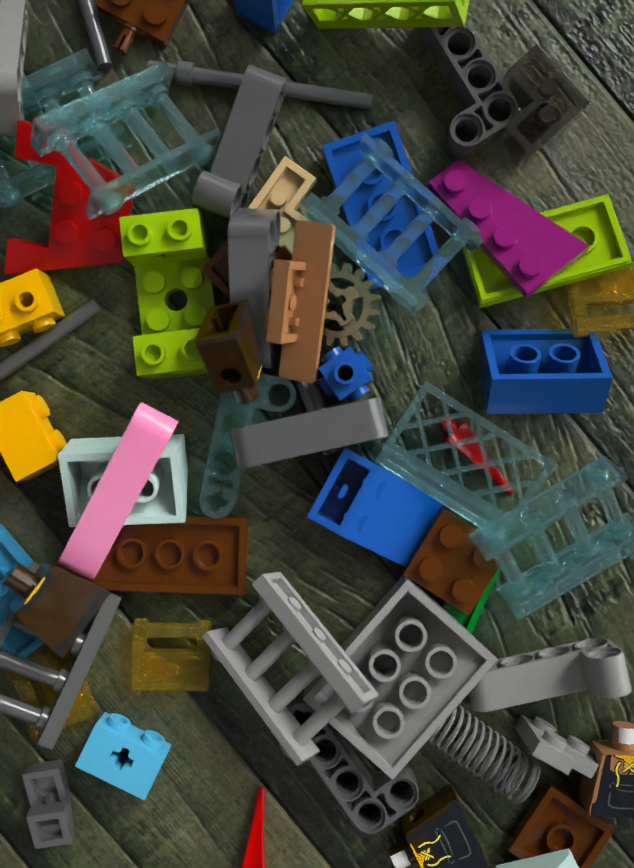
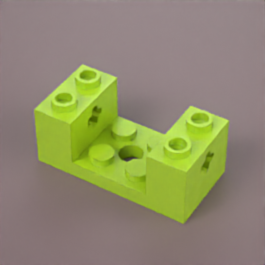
(166, 259)

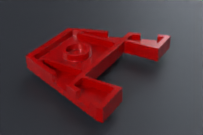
(72, 235)

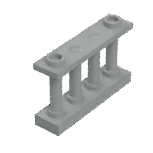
(324, 658)

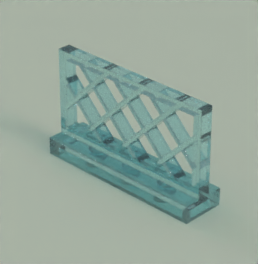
(437, 483)

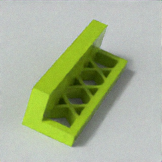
(386, 13)

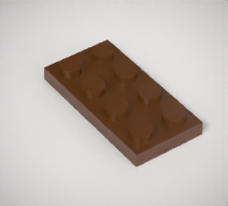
(185, 557)

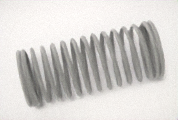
(517, 766)

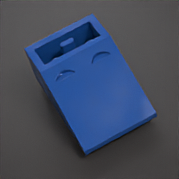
(373, 508)

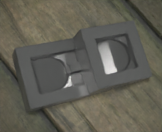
(50, 804)

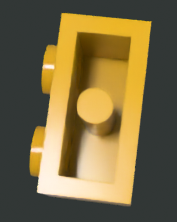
(27, 305)
(27, 436)

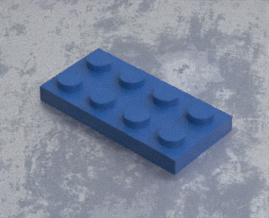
(341, 159)

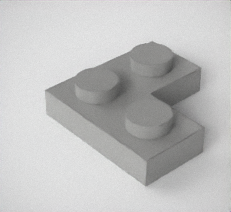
(553, 749)

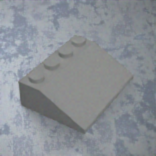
(419, 667)

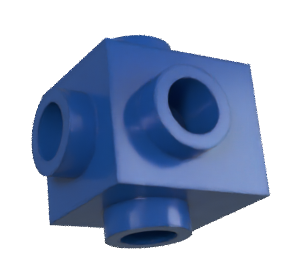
(333, 385)

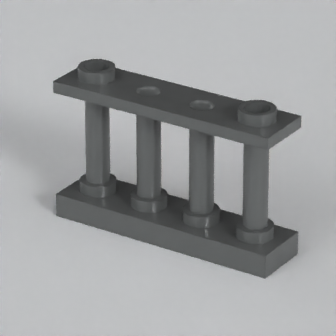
(63, 682)

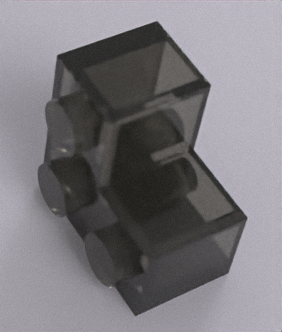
(545, 107)

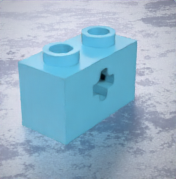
(105, 756)

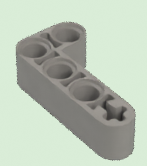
(12, 57)
(553, 672)

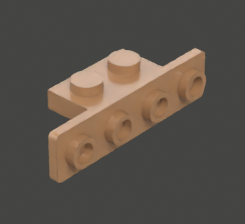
(300, 301)

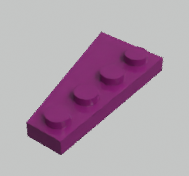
(515, 236)

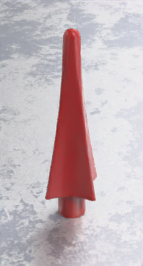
(472, 450)
(254, 853)

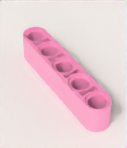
(117, 491)

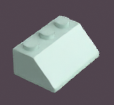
(161, 498)

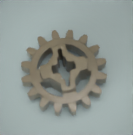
(353, 296)

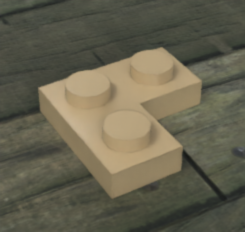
(285, 192)

